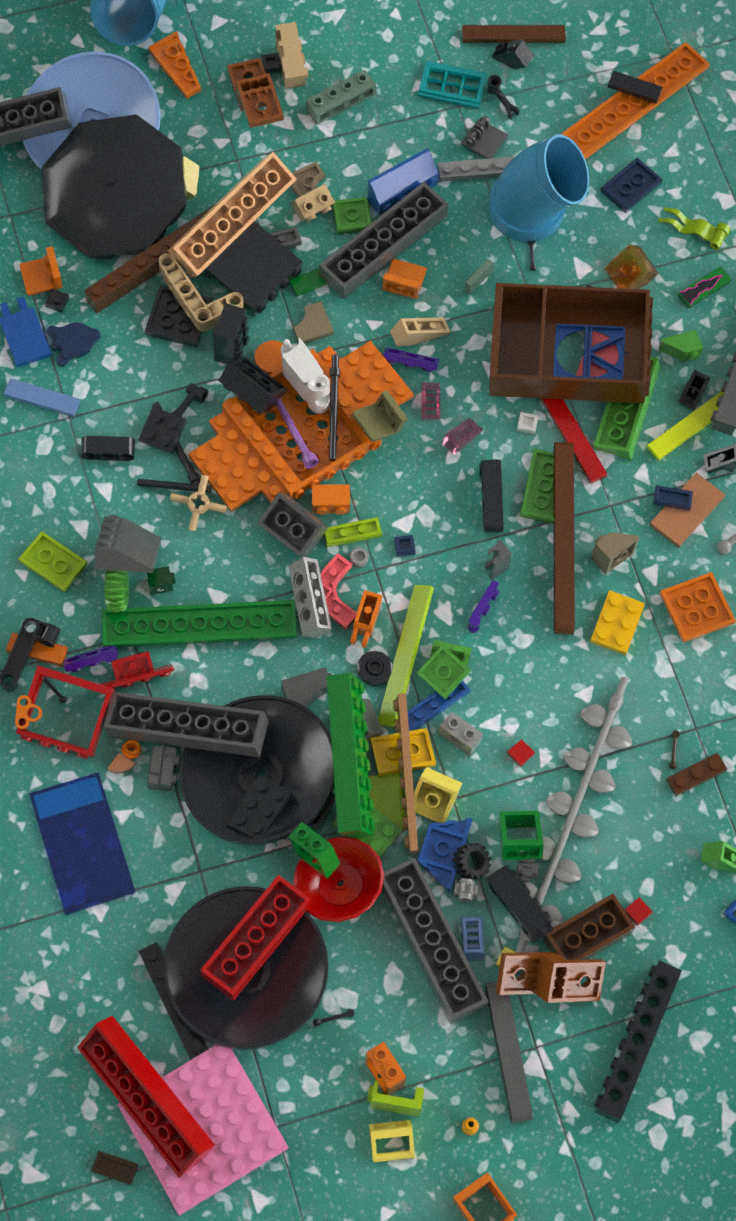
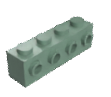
(340, 97)

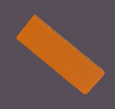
(43, 653)

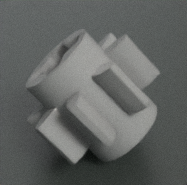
(466, 890)

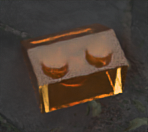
(631, 268)

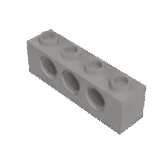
(309, 597)

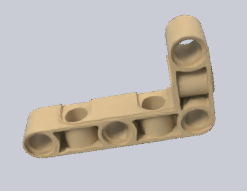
(192, 301)

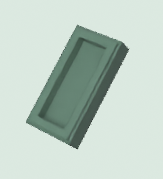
(479, 276)

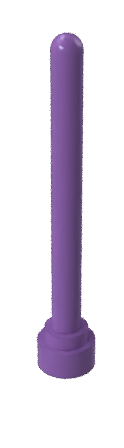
(308, 458)

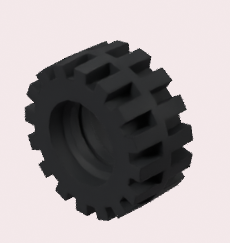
(481, 858)

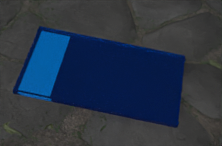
(82, 843)

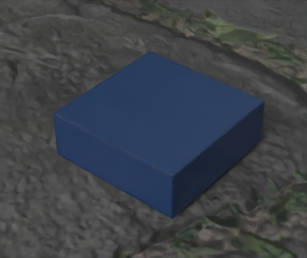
(404, 545)

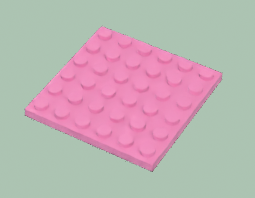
(230, 1114)

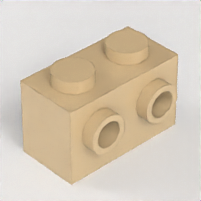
(312, 203)

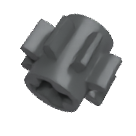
(527, 869)

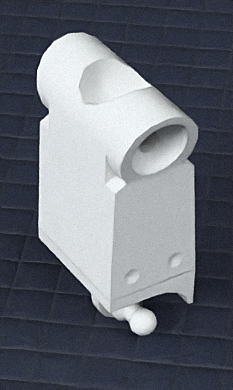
(306, 375)

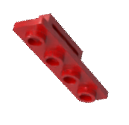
(135, 668)

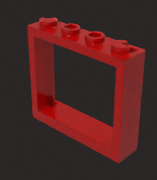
(63, 746)

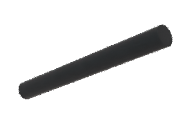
(171, 485)

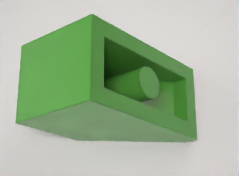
(682, 346)
(719, 856)

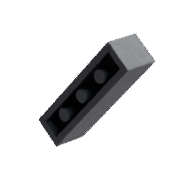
(520, 904)

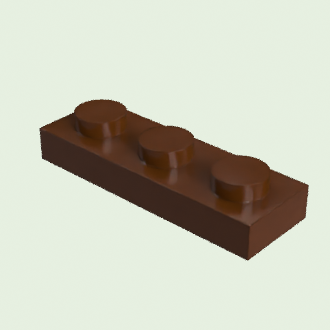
(696, 774)

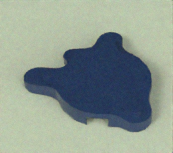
(72, 340)

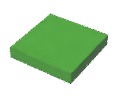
(351, 215)
(443, 671)

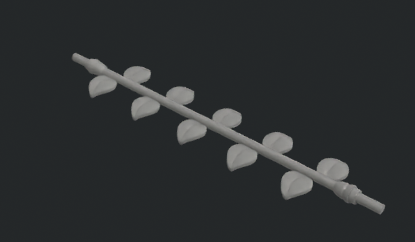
(562, 803)

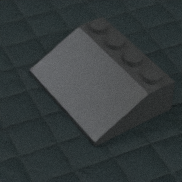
(125, 546)

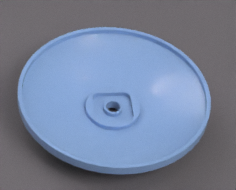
(95, 89)

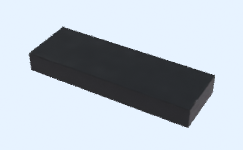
(634, 87)

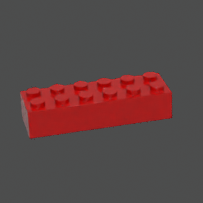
(255, 937)

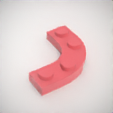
(331, 576)

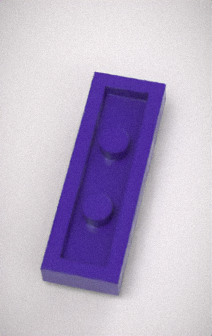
(411, 359)

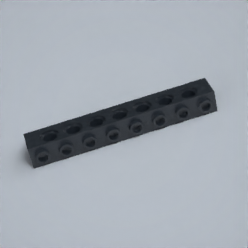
(615, 1109)

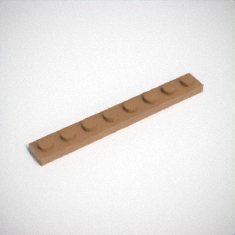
(406, 780)

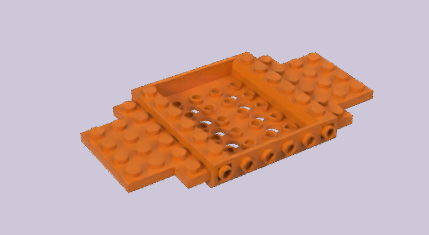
(255, 459)

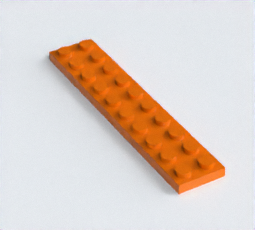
(624, 110)

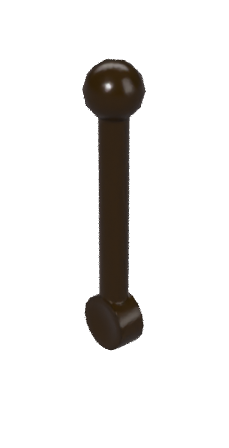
(675, 734)

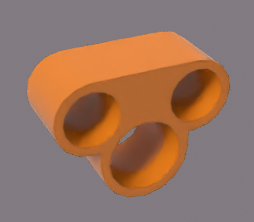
(22, 712)

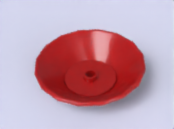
(358, 870)

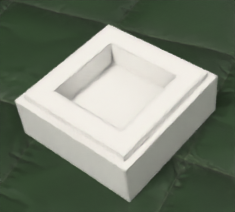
(527, 423)

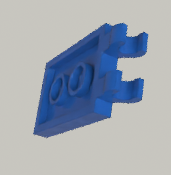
(24, 334)

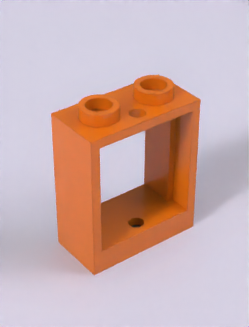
(382, 1062)
(476, 1186)

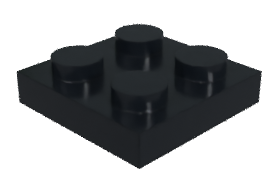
(162, 430)

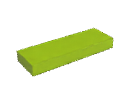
(352, 532)

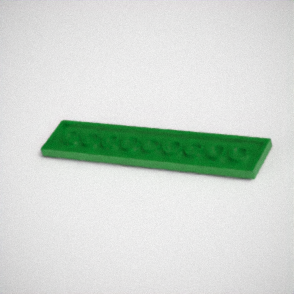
(199, 623)

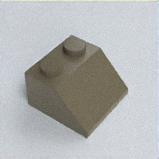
(613, 550)

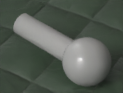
(725, 546)

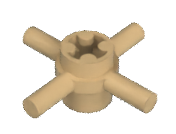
(202, 508)

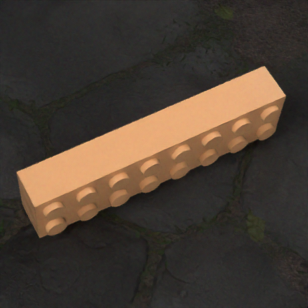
(232, 215)

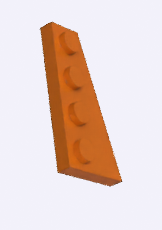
(176, 64)

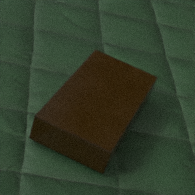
(114, 1168)

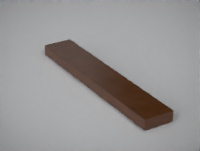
(511, 33)

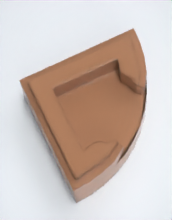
(120, 764)

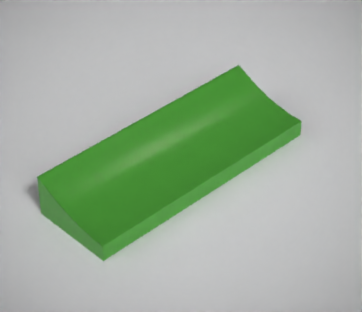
(624, 421)

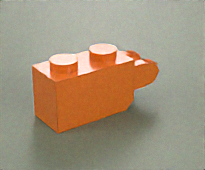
(366, 616)

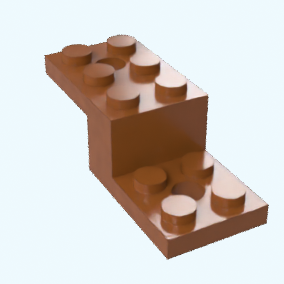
(255, 92)
(550, 977)

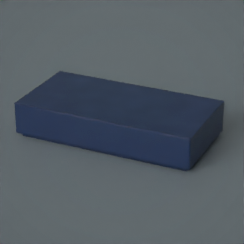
(672, 498)

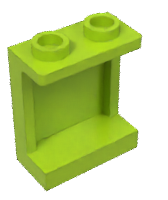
(395, 1104)

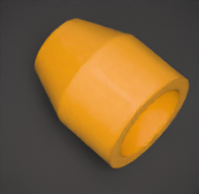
(470, 1130)

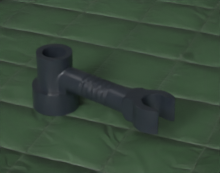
(494, 84)
(194, 393)

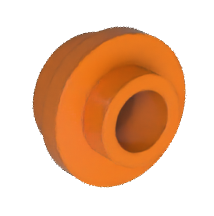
(131, 745)

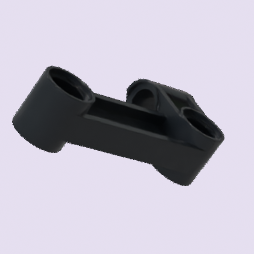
(23, 646)

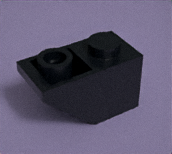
(513, 54)

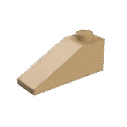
(418, 330)

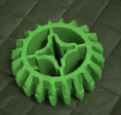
(116, 590)

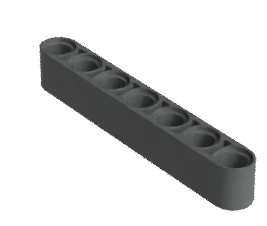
(509, 1055)

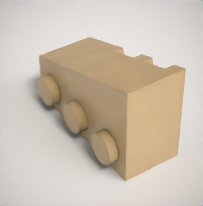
(291, 58)

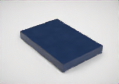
(631, 185)

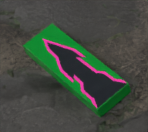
(704, 287)

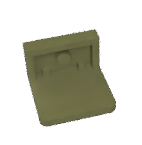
(381, 418)

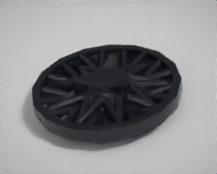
(374, 668)

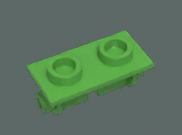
(461, 652)

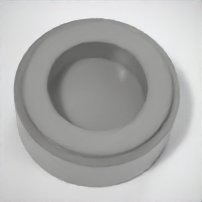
(359, 557)

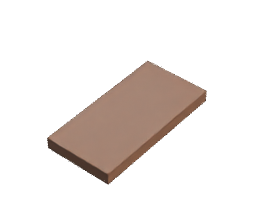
(679, 524)

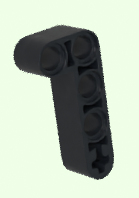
(492, 497)

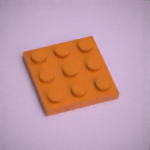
(697, 607)

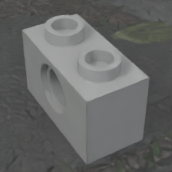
(460, 733)

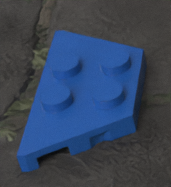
(439, 849)

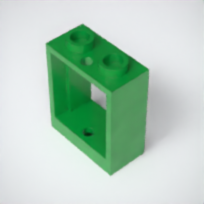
(311, 847)
(511, 848)

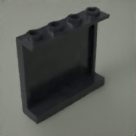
(255, 267)

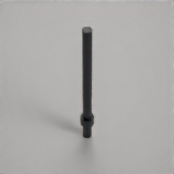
(334, 373)
(193, 476)

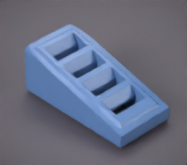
(473, 952)

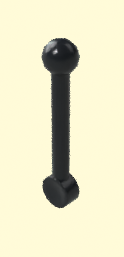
(532, 267)
(62, 699)
(350, 1013)

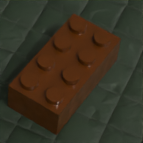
(590, 930)

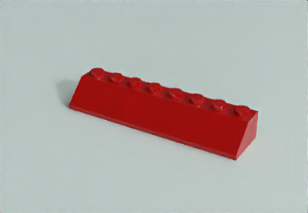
(145, 1096)

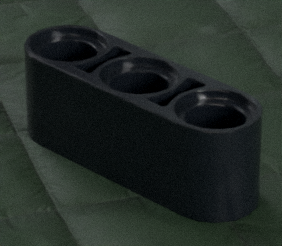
(107, 448)

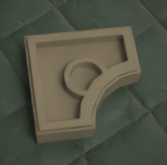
(307, 179)
(314, 325)

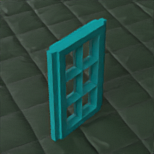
(449, 97)

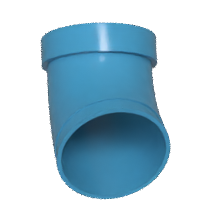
(126, 20)
(537, 188)

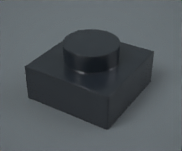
(271, 62)
(57, 300)

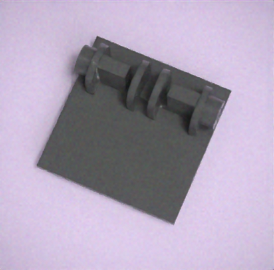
(484, 138)

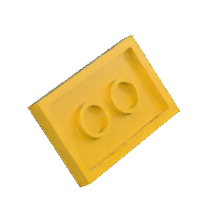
(617, 622)
(387, 755)

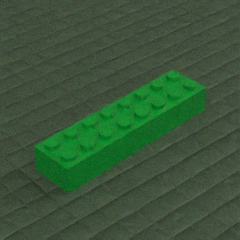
(350, 756)

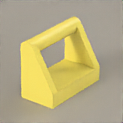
(390, 1130)

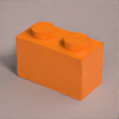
(330, 499)

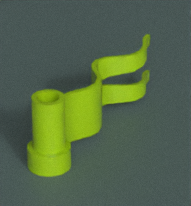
(698, 226)

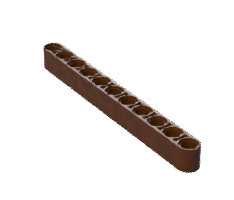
(563, 538)

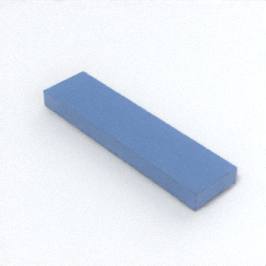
(42, 397)

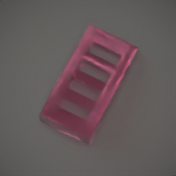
(430, 387)
(453, 444)

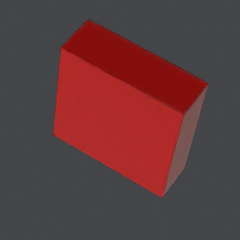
(521, 753)
(638, 911)

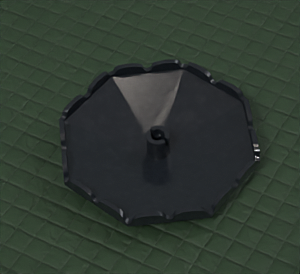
(114, 186)

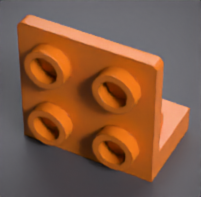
(41, 274)
(404, 278)

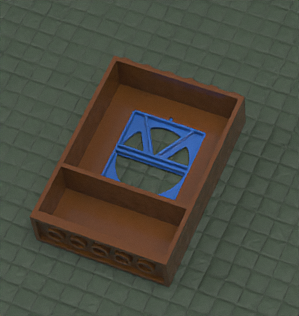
(536, 318)

